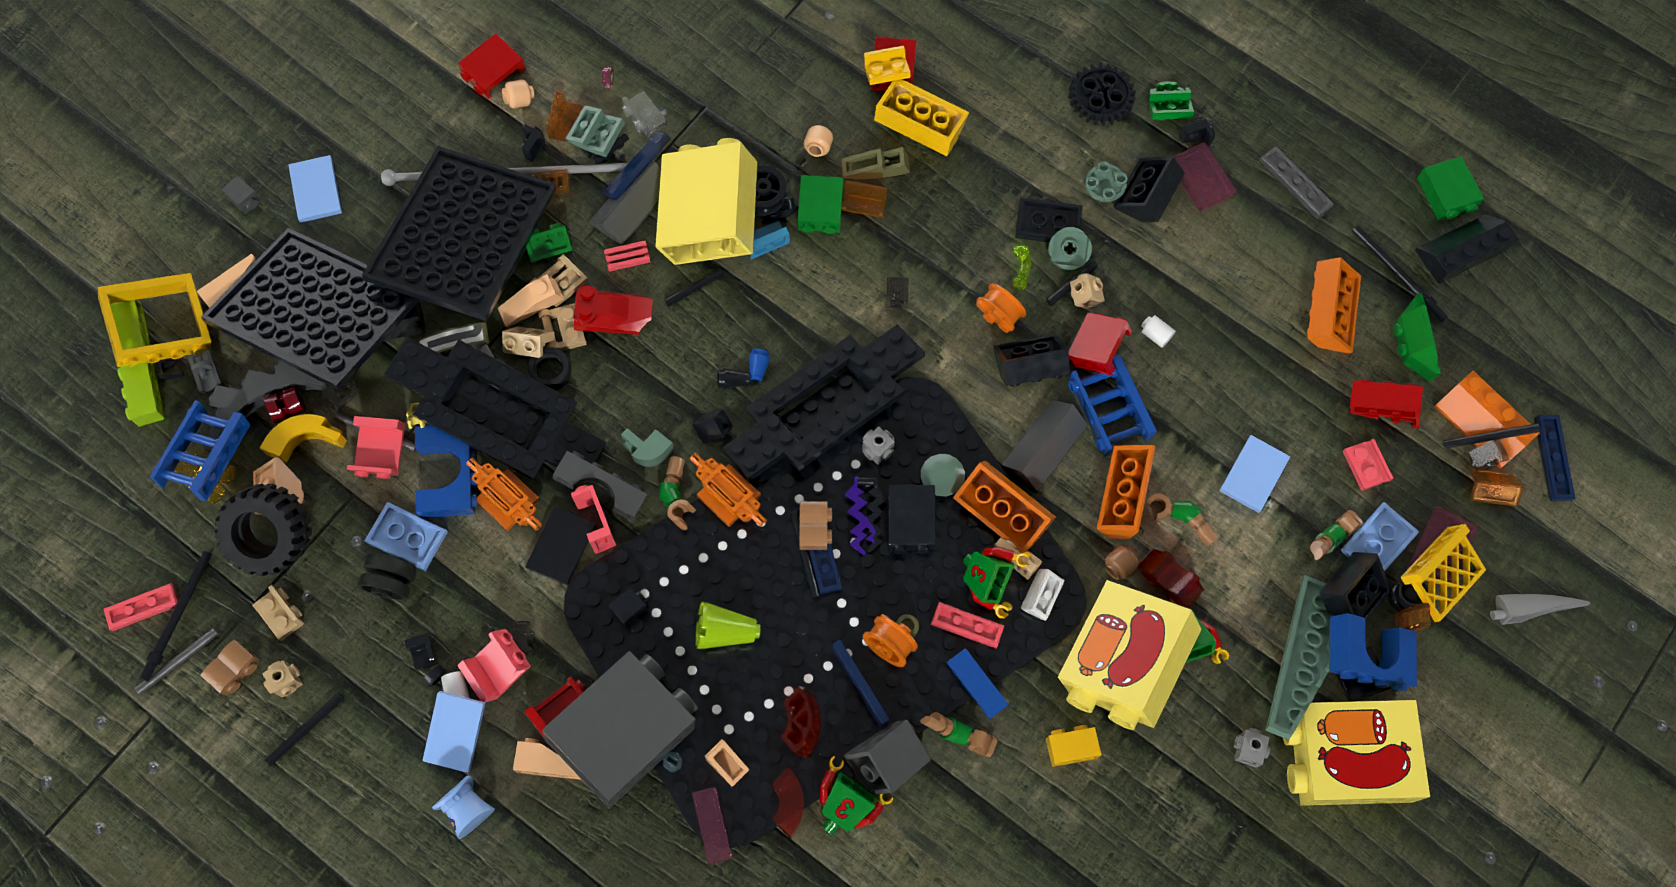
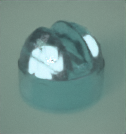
(669, 766)

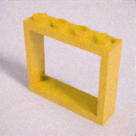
(147, 289)

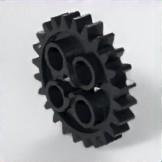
(1118, 89)

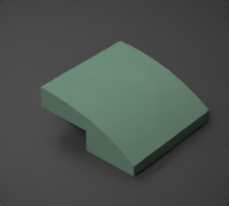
(595, 131)

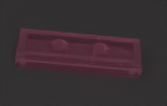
(712, 826)

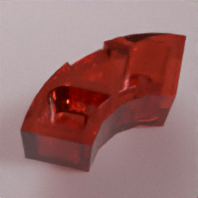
(1163, 571)
(803, 722)
(790, 802)

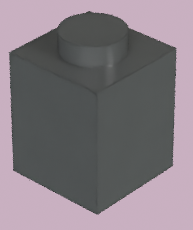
(241, 195)

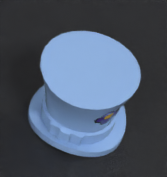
(464, 807)

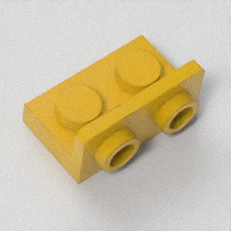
(886, 65)

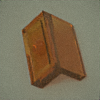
(561, 117)
(864, 199)
(1496, 488)

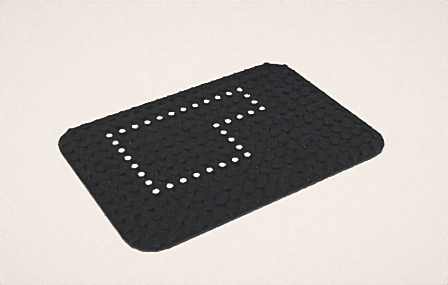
(764, 578)

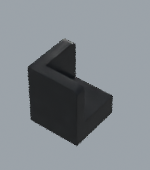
(713, 425)
(422, 651)

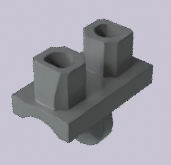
(205, 372)

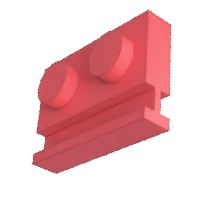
(1367, 464)

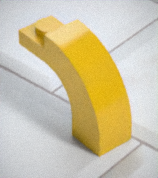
(297, 429)

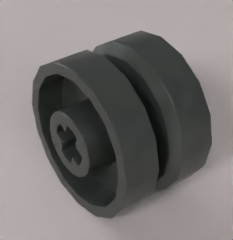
(387, 577)

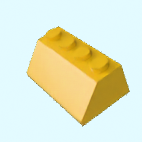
(921, 116)

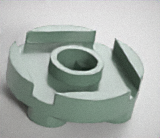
(1078, 240)

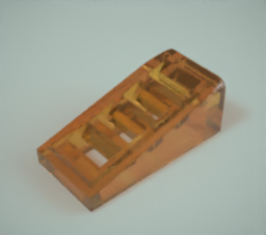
(565, 174)
(1414, 618)

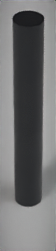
(693, 287)
(1067, 287)

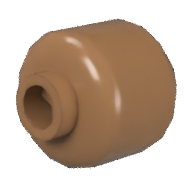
(1121, 562)

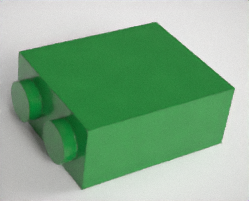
(1450, 188)
(820, 204)

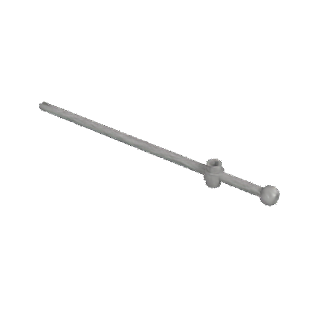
(389, 177)

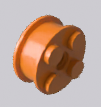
(1000, 307)
(890, 640)

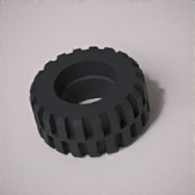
(241, 544)

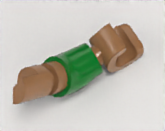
(670, 493)
(1186, 512)
(1334, 535)
(961, 734)

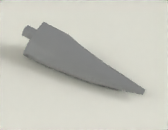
(1522, 607)

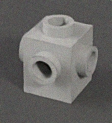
(876, 451)
(1251, 747)

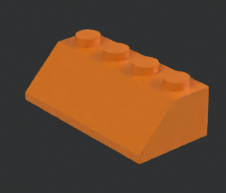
(1334, 305)
(1479, 409)
(1125, 491)
(1004, 506)

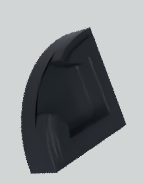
(168, 370)

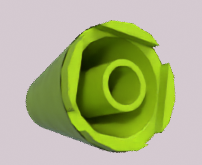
(723, 627)

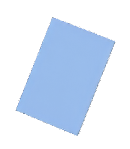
(315, 188)
(1254, 474)
(1383, 534)
(406, 536)
(454, 731)

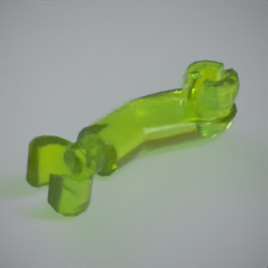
(1025, 265)

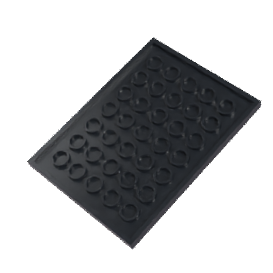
(460, 233)
(310, 309)

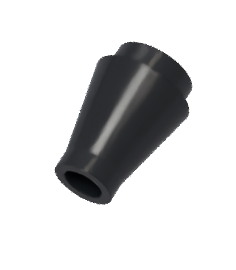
(731, 378)

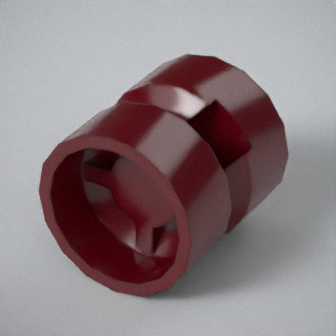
(291, 399)

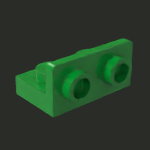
(548, 243)

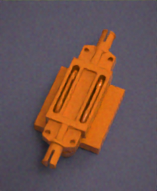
(727, 492)
(505, 496)

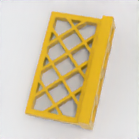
(1436, 557)

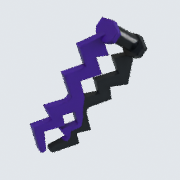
(865, 522)

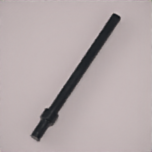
(1430, 302)
(155, 657)

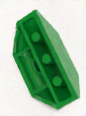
(1416, 340)

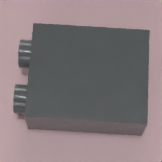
(621, 727)

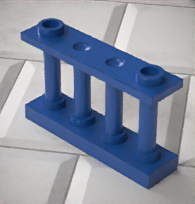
(1134, 406)
(214, 464)

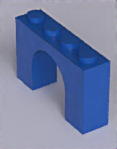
(459, 496)
(1352, 661)

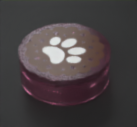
(607, 77)

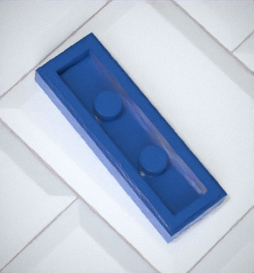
(977, 683)

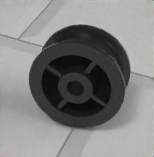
(769, 191)

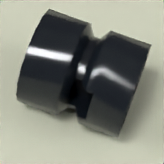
(1404, 596)

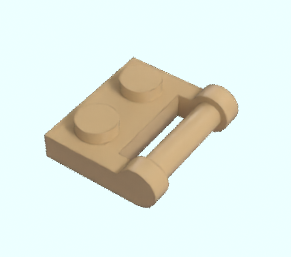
(568, 280)
(565, 317)

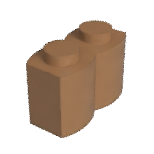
(814, 525)
(230, 667)

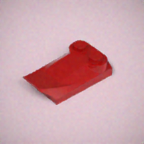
(610, 311)

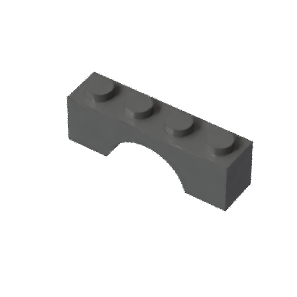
(575, 470)

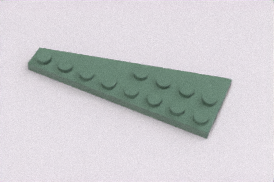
(1304, 660)

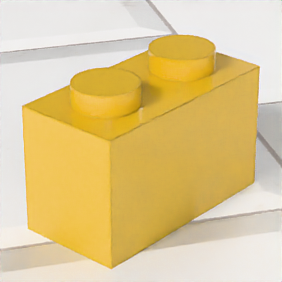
(1073, 746)

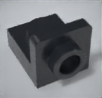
(1196, 131)
(533, 142)

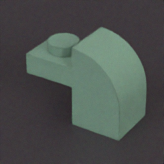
(651, 451)

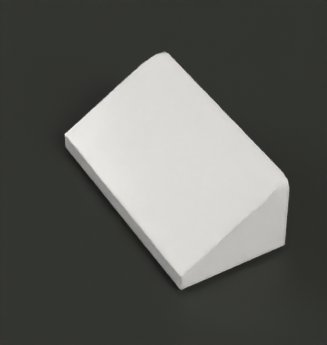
(1042, 594)

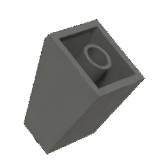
(888, 758)

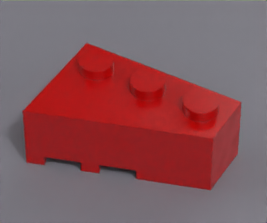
(1387, 400)

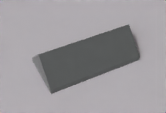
(623, 216)
(1045, 444)

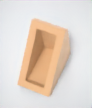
(726, 762)

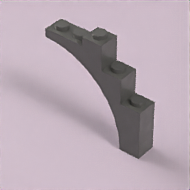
(254, 389)

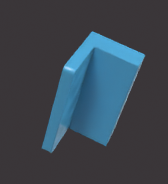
(769, 239)

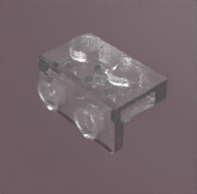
(644, 113)

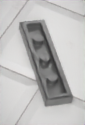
(1296, 182)

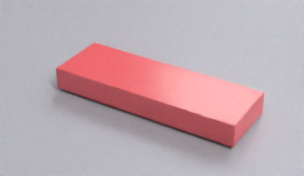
(141, 607)
(967, 625)

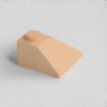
(279, 474)

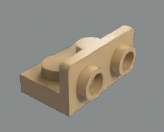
(526, 341)
(1026, 571)
(278, 613)

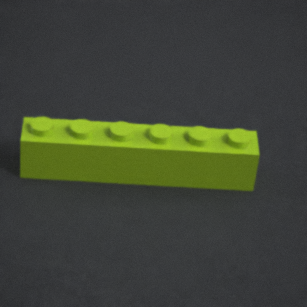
(139, 381)

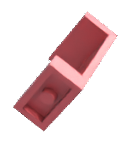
(378, 447)
(602, 538)
(495, 666)

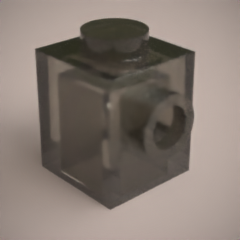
(897, 292)

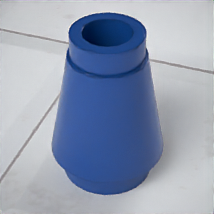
(758, 364)

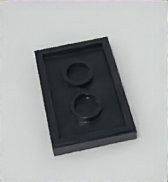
(1043, 219)
(560, 546)

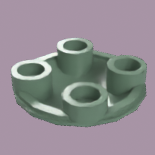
(1106, 182)
(944, 473)

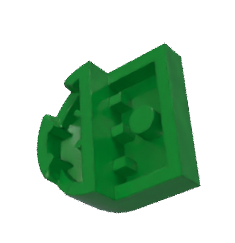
(1170, 102)

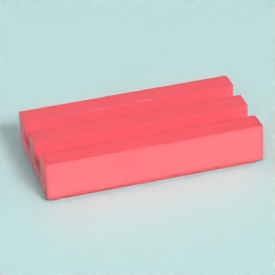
(632, 250)

